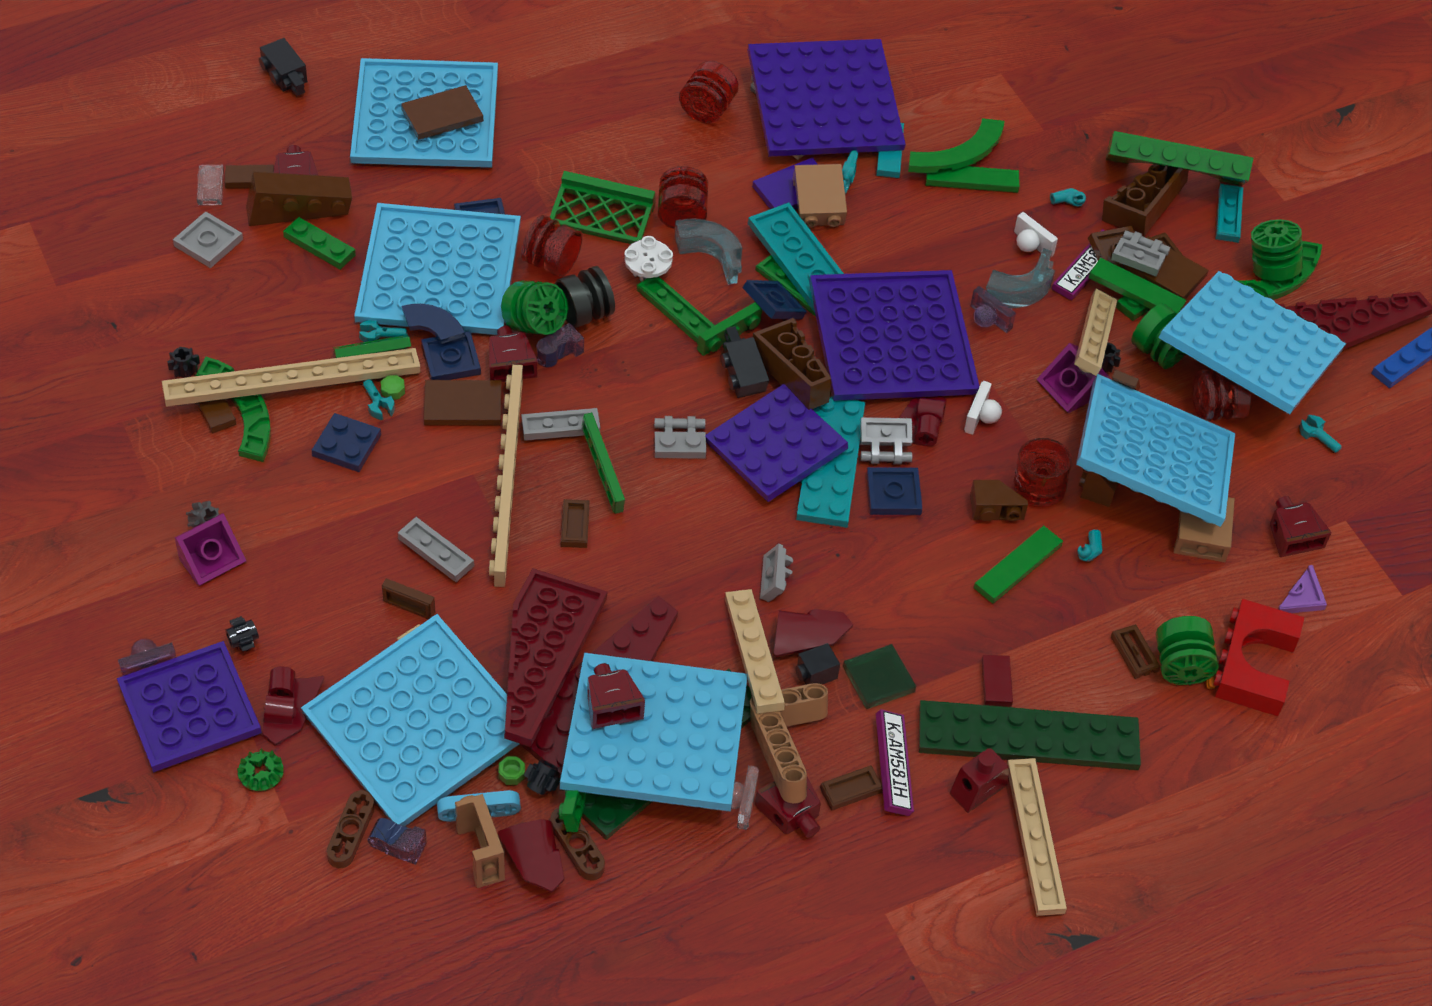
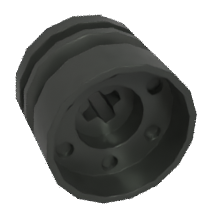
(587, 296)

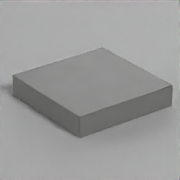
(207, 239)

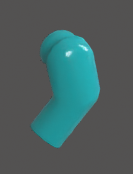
(1068, 196)
(1092, 549)

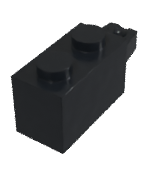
(284, 66)
(743, 364)

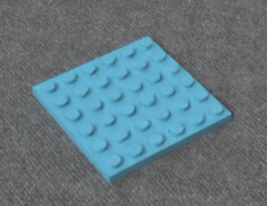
(386, 136)
(438, 260)
(1253, 341)
(1157, 450)
(414, 721)
(675, 754)

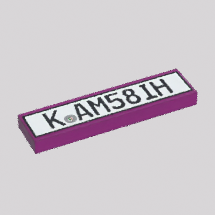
(1077, 274)
(894, 762)

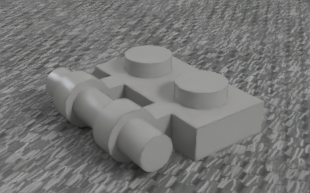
(1140, 252)
(886, 432)
(680, 444)

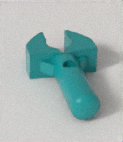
(377, 331)
(378, 400)
(1317, 431)

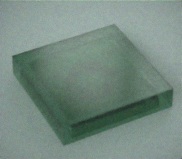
(879, 676)

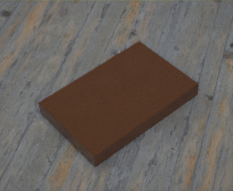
(442, 112)
(1176, 274)
(462, 402)

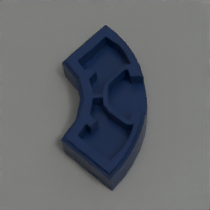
(434, 320)

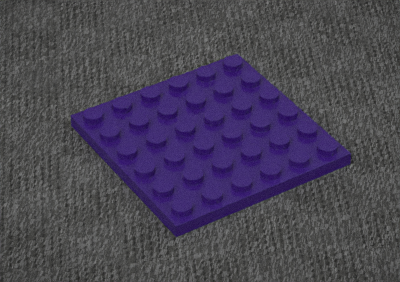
(825, 97)
(893, 335)

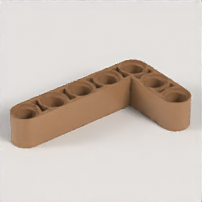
(802, 705)

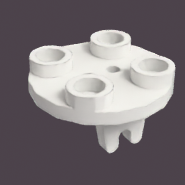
(648, 258)

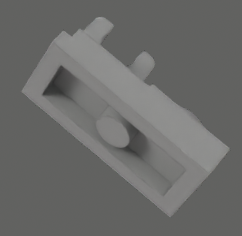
(774, 572)

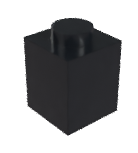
(817, 665)

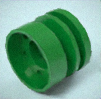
(1277, 250)
(534, 307)
(1147, 337)
(1187, 650)

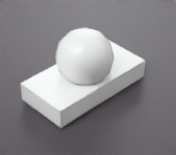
(1033, 235)
(982, 409)

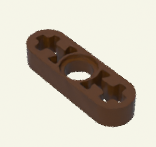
(352, 841)
(578, 855)

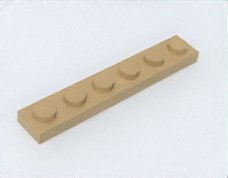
(1095, 332)
(754, 651)
(1036, 837)

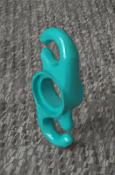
(849, 169)

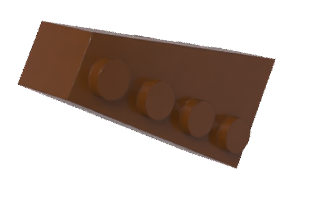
(290, 196)
(1144, 198)
(793, 363)

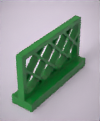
(607, 194)

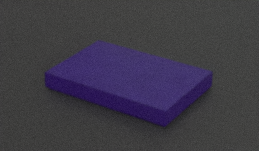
(778, 187)

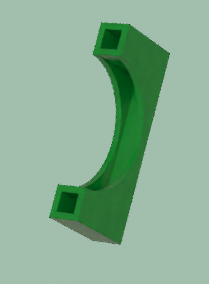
(1221, 165)

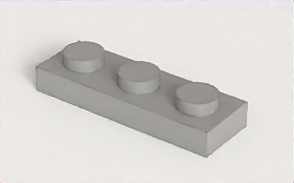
(555, 424)
(436, 549)

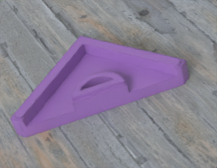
(1305, 594)

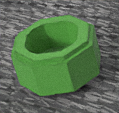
(392, 386)
(511, 770)

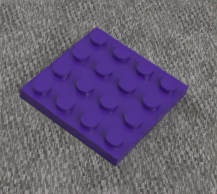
(776, 442)
(188, 706)

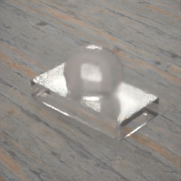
(210, 184)
(744, 797)

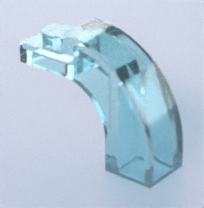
(713, 239)
(1024, 289)

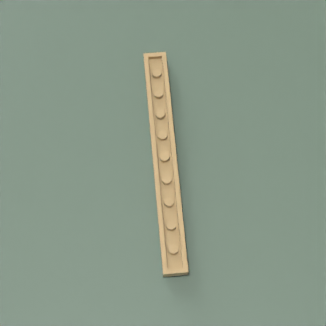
(290, 377)
(505, 482)

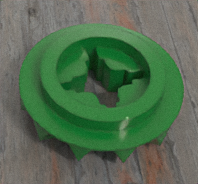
(264, 779)

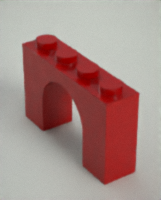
(1238, 679)

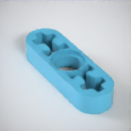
(498, 803)

